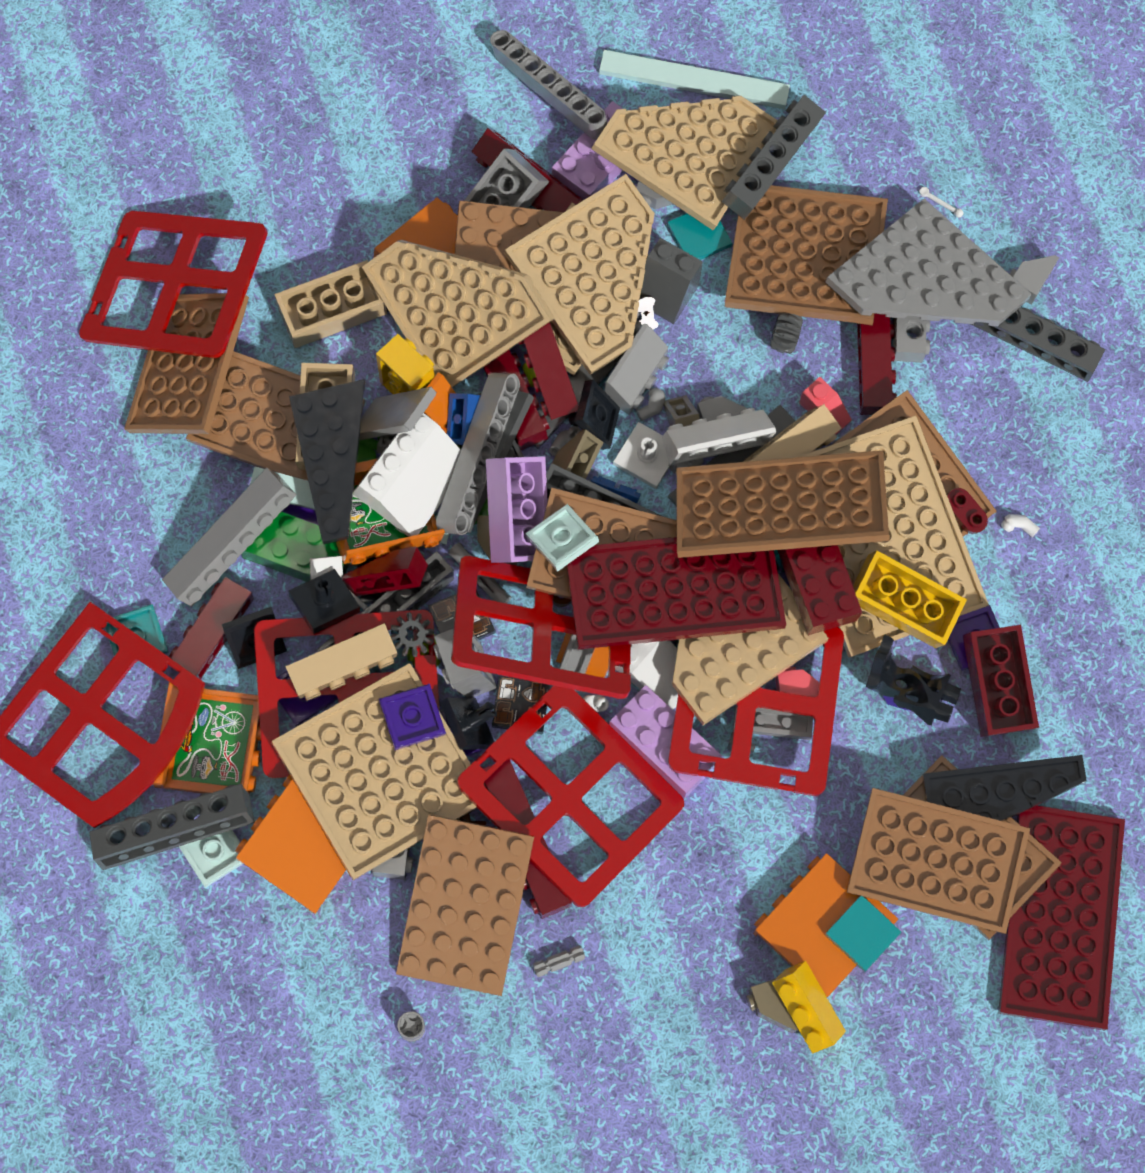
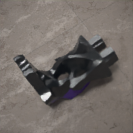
(923, 690)

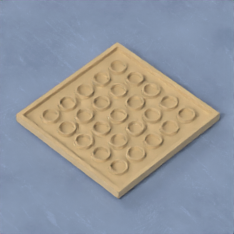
(364, 790)

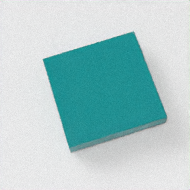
(698, 238)
(143, 623)
(863, 933)

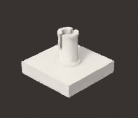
(644, 456)

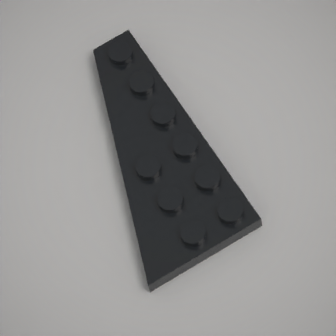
(329, 443)
(1004, 788)

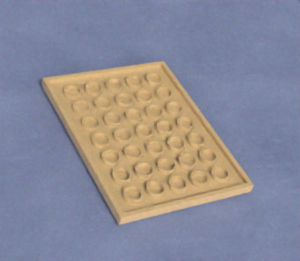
(920, 527)

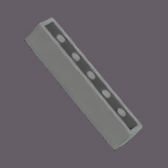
(229, 537)

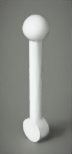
(924, 192)

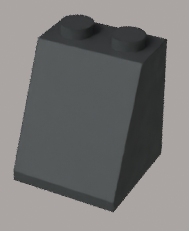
(670, 279)

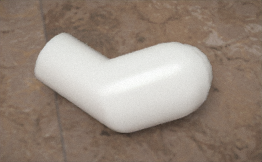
(1019, 521)
(597, 702)

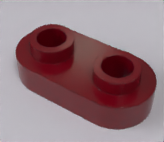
(965, 512)

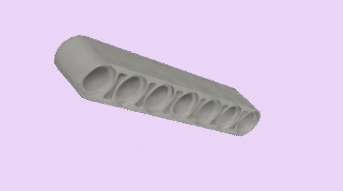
(548, 83)
(480, 444)

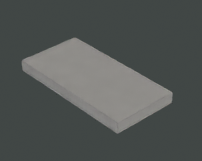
(395, 413)

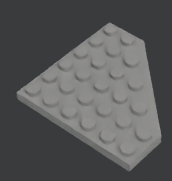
(927, 272)

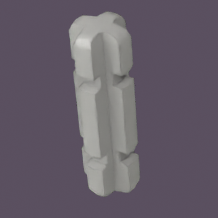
(559, 961)

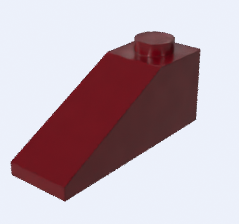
(387, 573)

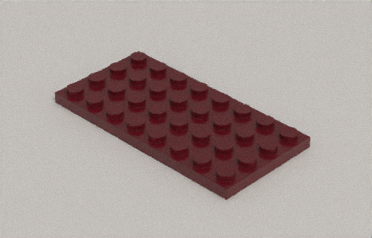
(650, 595)
(1066, 931)

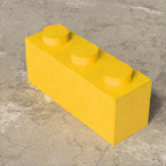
(809, 1007)

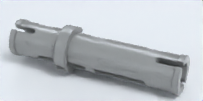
(487, 583)

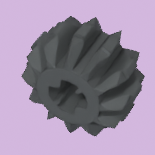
(786, 332)
(410, 624)

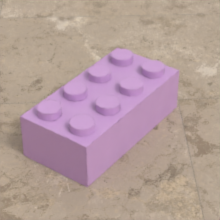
(583, 168)
(515, 505)
(648, 727)

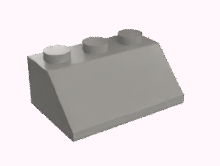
(637, 370)

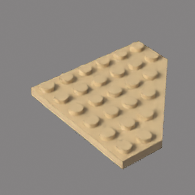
(687, 149)
(592, 270)
(456, 306)
(724, 669)

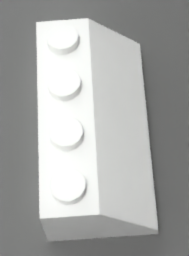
(717, 436)

